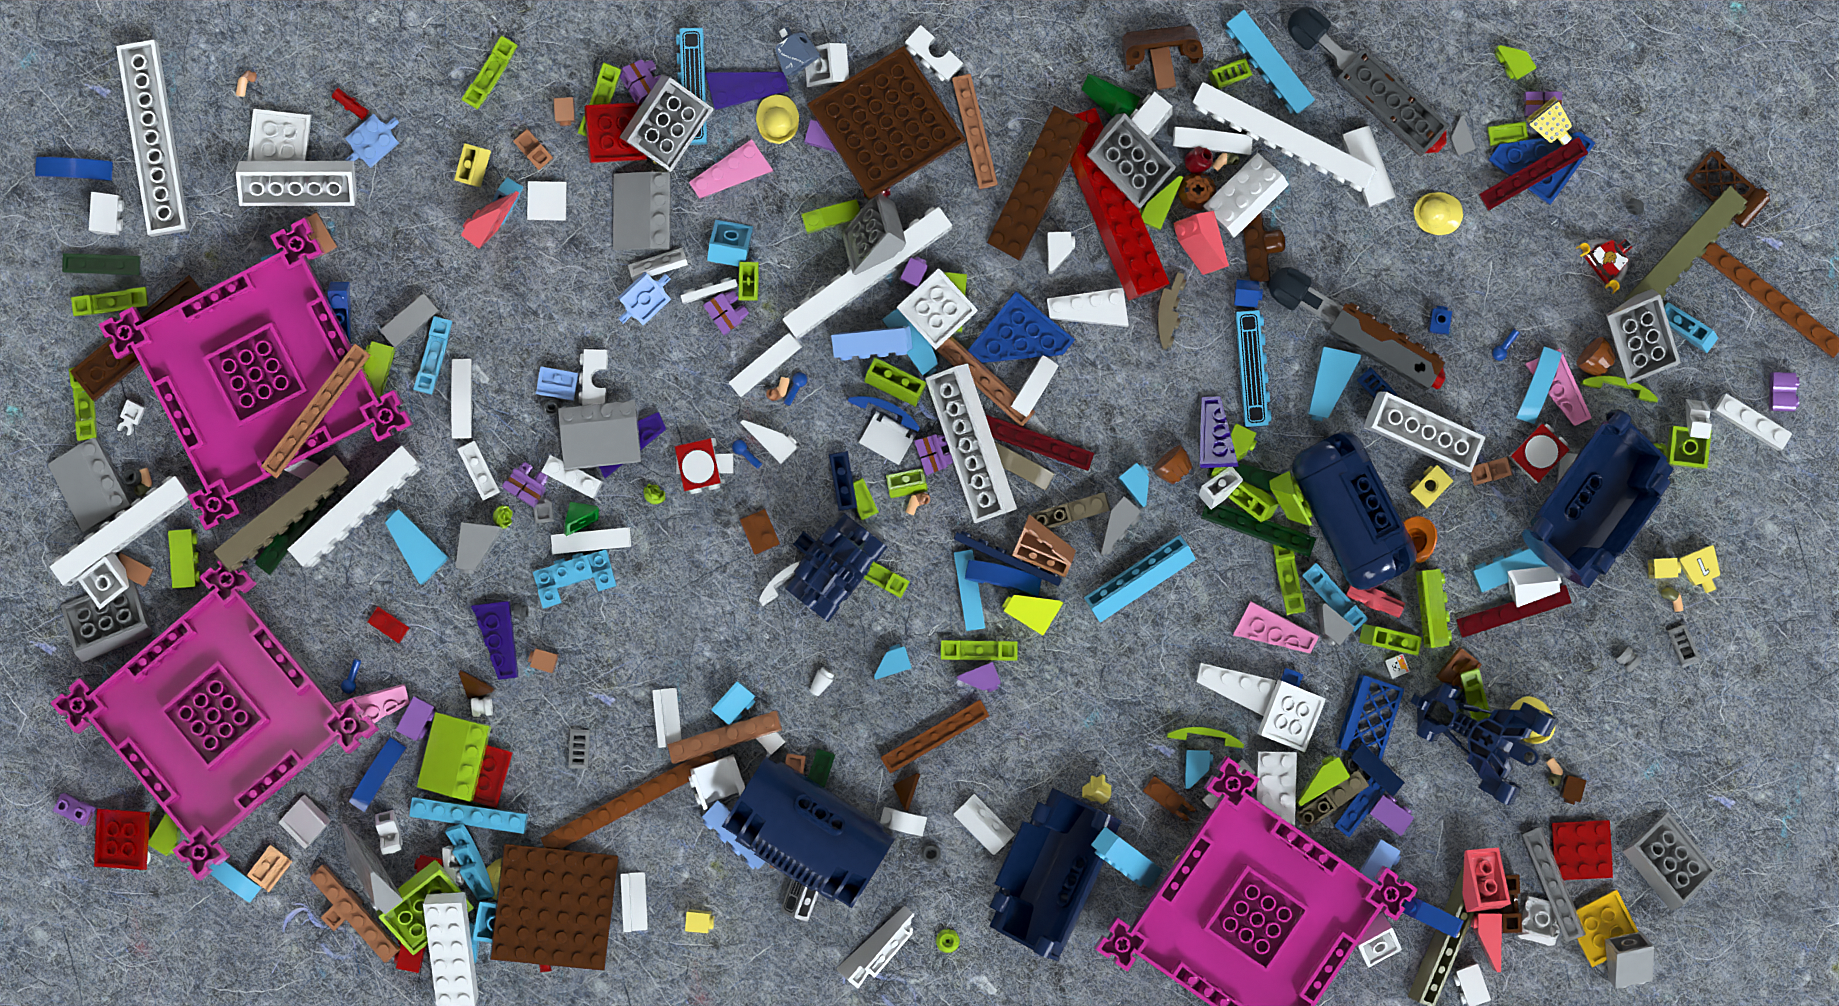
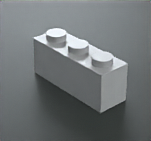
(409, 320)

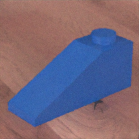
(1433, 916)

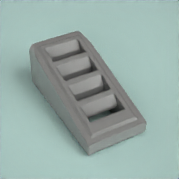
(1684, 663)
(572, 764)

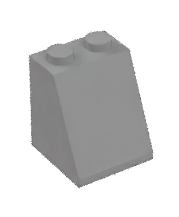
(475, 545)
(1629, 959)

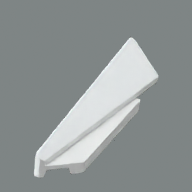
(878, 949)

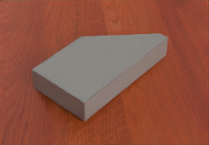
(1461, 138)
(543, 511)

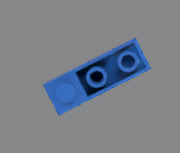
(340, 301)

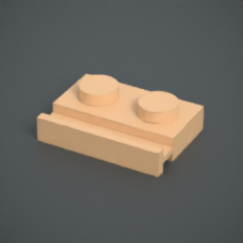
(269, 868)

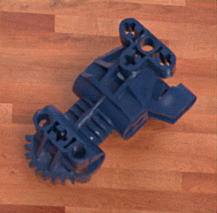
(833, 565)
(1489, 740)

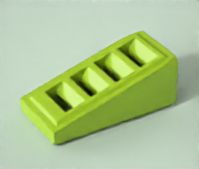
(1214, 78)

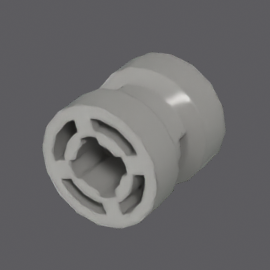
(1628, 659)

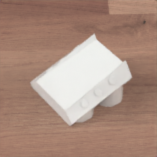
(305, 821)
(1539, 922)

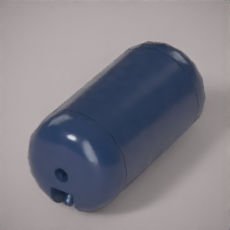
(1354, 511)

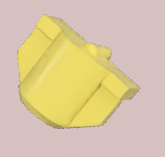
(1097, 790)

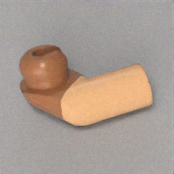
(243, 81)
(780, 391)
(917, 500)

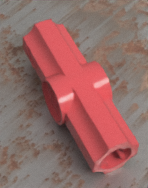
(1377, 600)

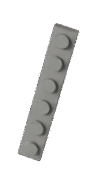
(1554, 884)

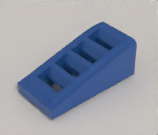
(1364, 376)

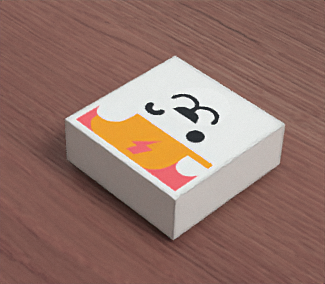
(1397, 666)

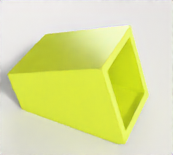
(1032, 611)

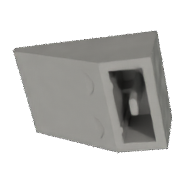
(1119, 519)

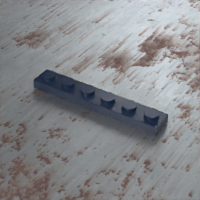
(1000, 554)

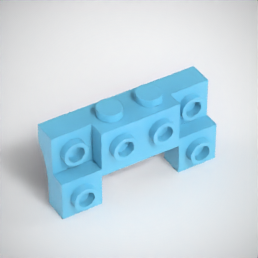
(573, 571)

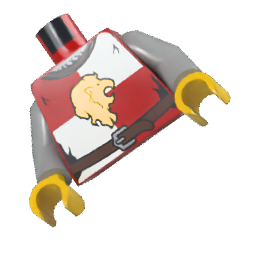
(1607, 260)

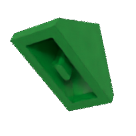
(580, 516)

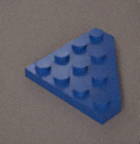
(1518, 155)
(1020, 333)

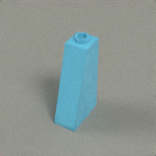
(922, 352)
(1331, 378)
(417, 548)

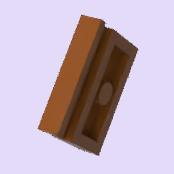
(759, 531)
(1457, 664)

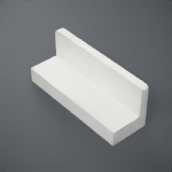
(666, 716)
(984, 824)
(634, 901)

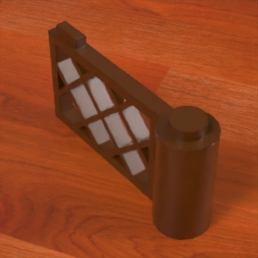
(1755, 197)

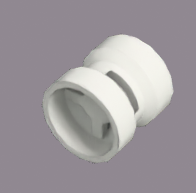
(481, 706)

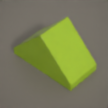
(748, 281)

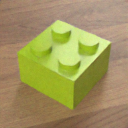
(1687, 450)

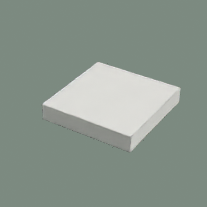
(547, 201)

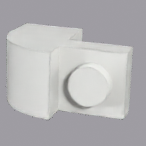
(903, 821)
(388, 832)

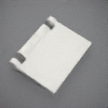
(887, 438)

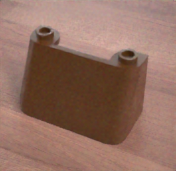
(1136, 42)

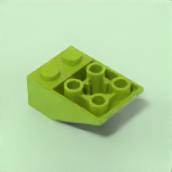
(1291, 498)

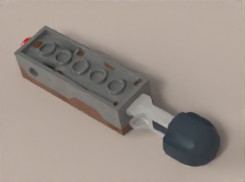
(1373, 86)
(1360, 330)

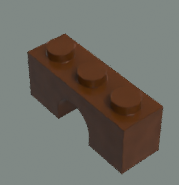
(1510, 914)

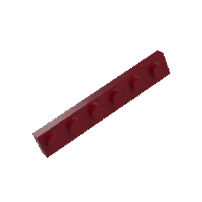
(1533, 174)
(1040, 443)
(1510, 612)

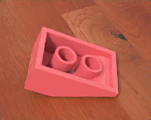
(488, 220)
(1202, 241)
(1484, 880)
(1488, 930)

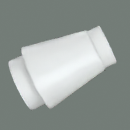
(821, 681)

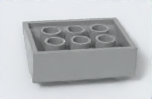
(666, 122)
(1130, 159)
(642, 211)
(873, 234)
(1643, 336)
(599, 435)
(90, 483)
(106, 629)
(1670, 861)
(370, 872)

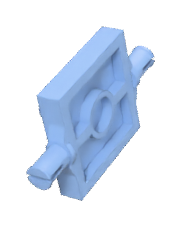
(372, 140)
(644, 298)

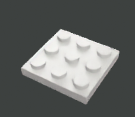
(279, 136)
(937, 309)
(1291, 716)

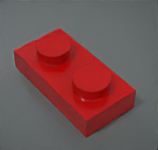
(388, 625)

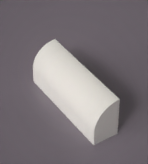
(1362, 146)

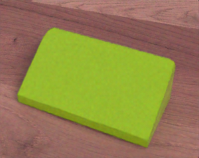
(906, 483)

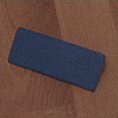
(843, 481)
(1377, 770)

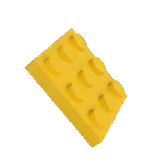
(1603, 920)

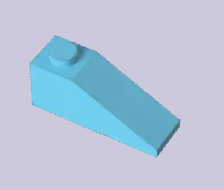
(1690, 328)

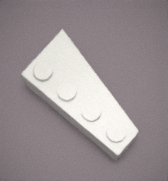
(1096, 307)
(1242, 688)

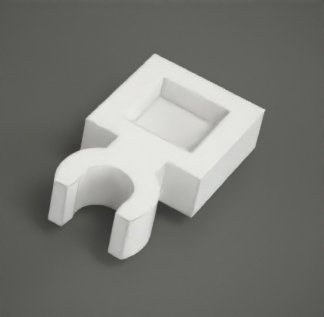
(132, 415)

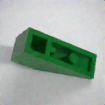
(1110, 97)

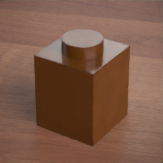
(1572, 789)

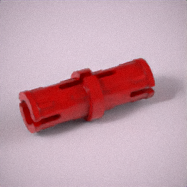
(350, 103)

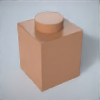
(564, 111)
(543, 660)

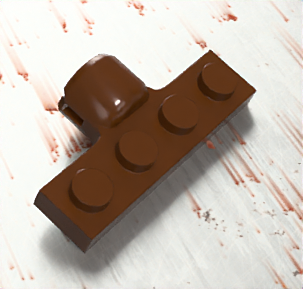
(1260, 245)

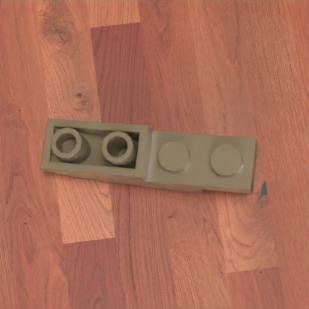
(1167, 319)
(1073, 511)
(1332, 799)

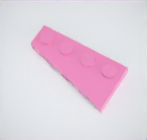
(739, 166)
(1565, 392)
(1269, 627)
(380, 702)

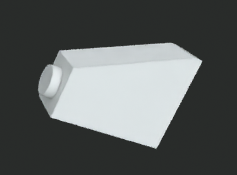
(1532, 584)

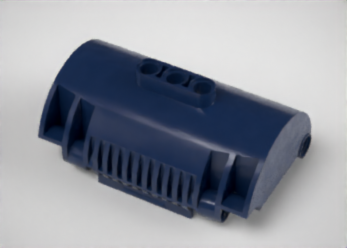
(1624, 491)
(799, 843)
(1050, 873)

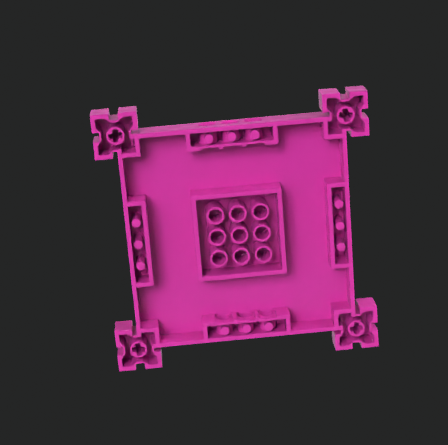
(246, 365)
(214, 717)
(1254, 907)

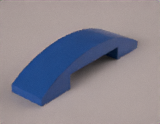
(74, 168)
(862, 402)
(1003, 576)
(377, 774)

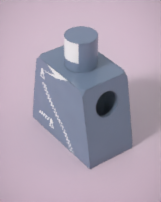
(795, 52)

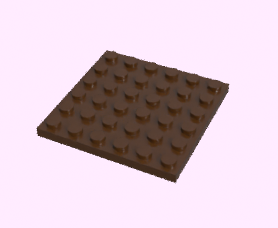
(886, 122)
(553, 907)

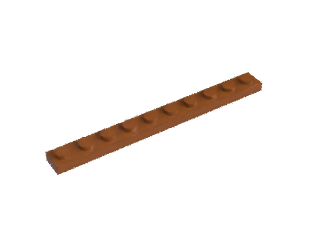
(1771, 299)
(624, 804)

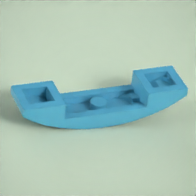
(433, 355)
(1539, 385)
(1334, 596)
(235, 880)

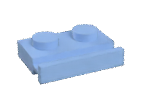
(557, 383)

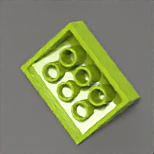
(1432, 608)
(453, 756)
(408, 917)

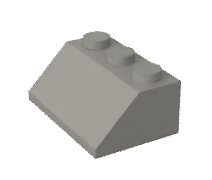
(1332, 625)

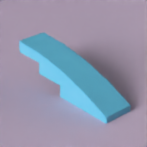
(969, 593)
(472, 865)

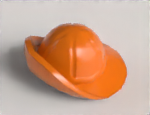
(1423, 536)

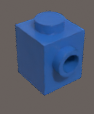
(1247, 293)
(1440, 320)

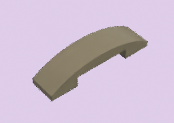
(1024, 467)

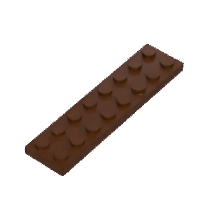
(1037, 183)
(103, 370)

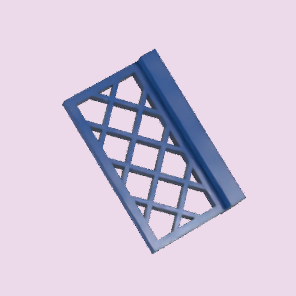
(1355, 709)

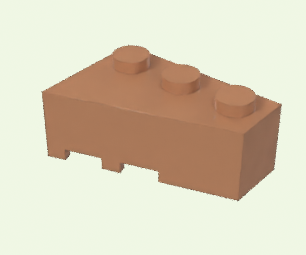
(1043, 548)

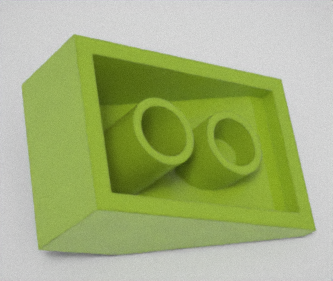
(1325, 777)

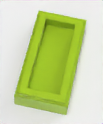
(1507, 133)
(865, 502)

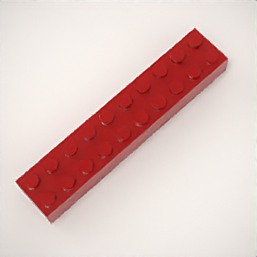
(1117, 220)

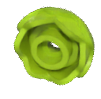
(653, 494)
(502, 516)
(943, 936)

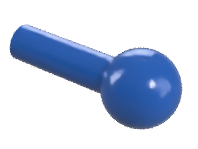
(1500, 352)
(799, 380)
(740, 448)
(348, 685)

